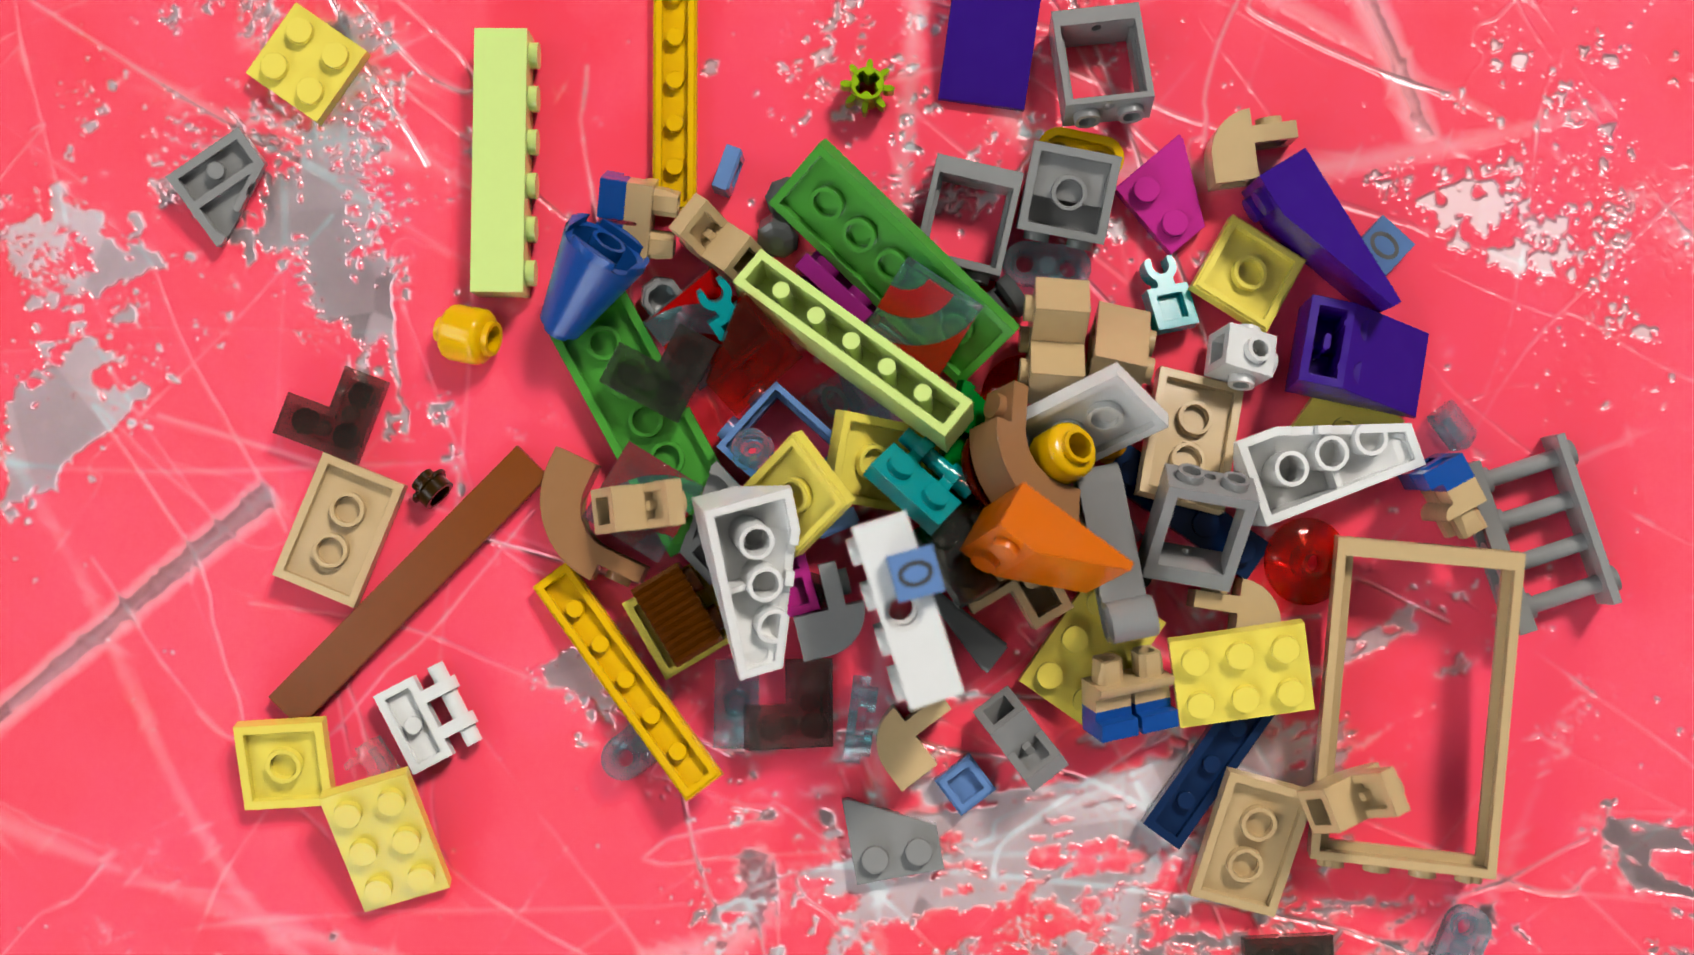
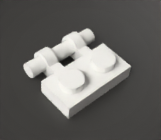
(416, 724)

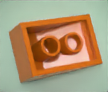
(1039, 543)

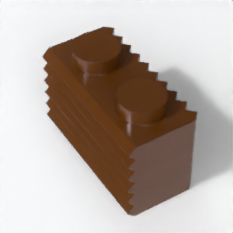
(679, 613)

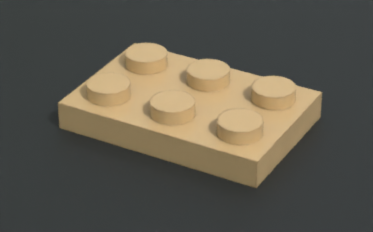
(1200, 430)
(340, 530)
(1249, 843)

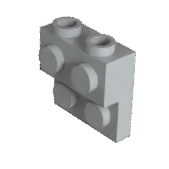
(1068, 195)

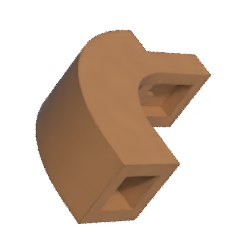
(1003, 454)
(562, 505)

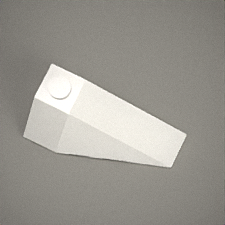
(1321, 463)
(750, 558)

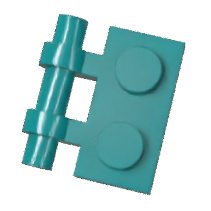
(915, 489)

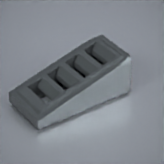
(977, 639)

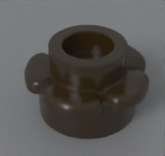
(431, 487)

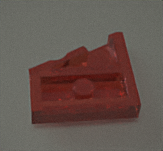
(749, 356)

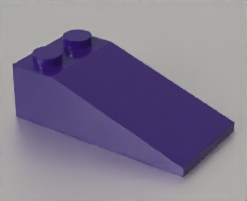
(989, 52)
(1306, 217)

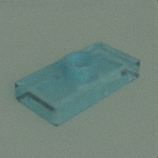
(728, 704)

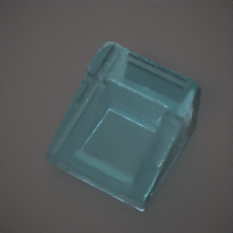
(1452, 426)

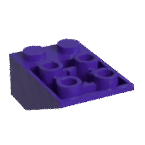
(1356, 357)

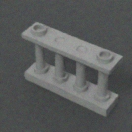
(1562, 459)

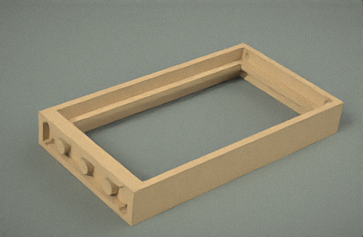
(1420, 861)

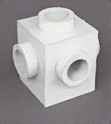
(1241, 356)

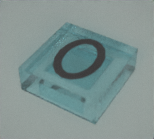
(827, 399)

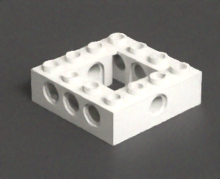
(918, 643)

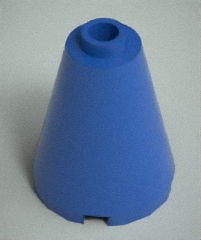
(589, 275)

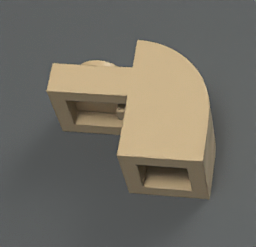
(1232, 148)
(713, 238)
(638, 506)
(1246, 606)
(900, 747)
(1353, 797)

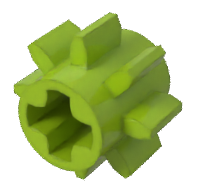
(869, 76)

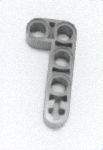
(1122, 602)

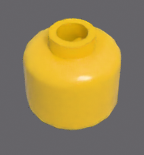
(467, 334)
(1064, 452)

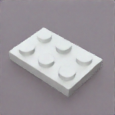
(1104, 405)

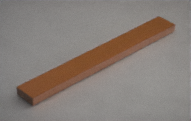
(409, 586)

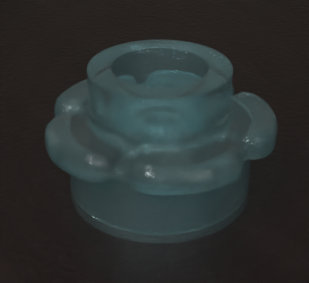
(748, 439)

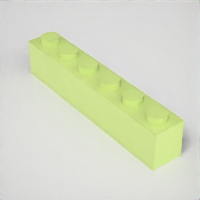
(503, 163)
(856, 351)

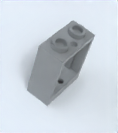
(1095, 27)
(984, 178)
(1192, 564)

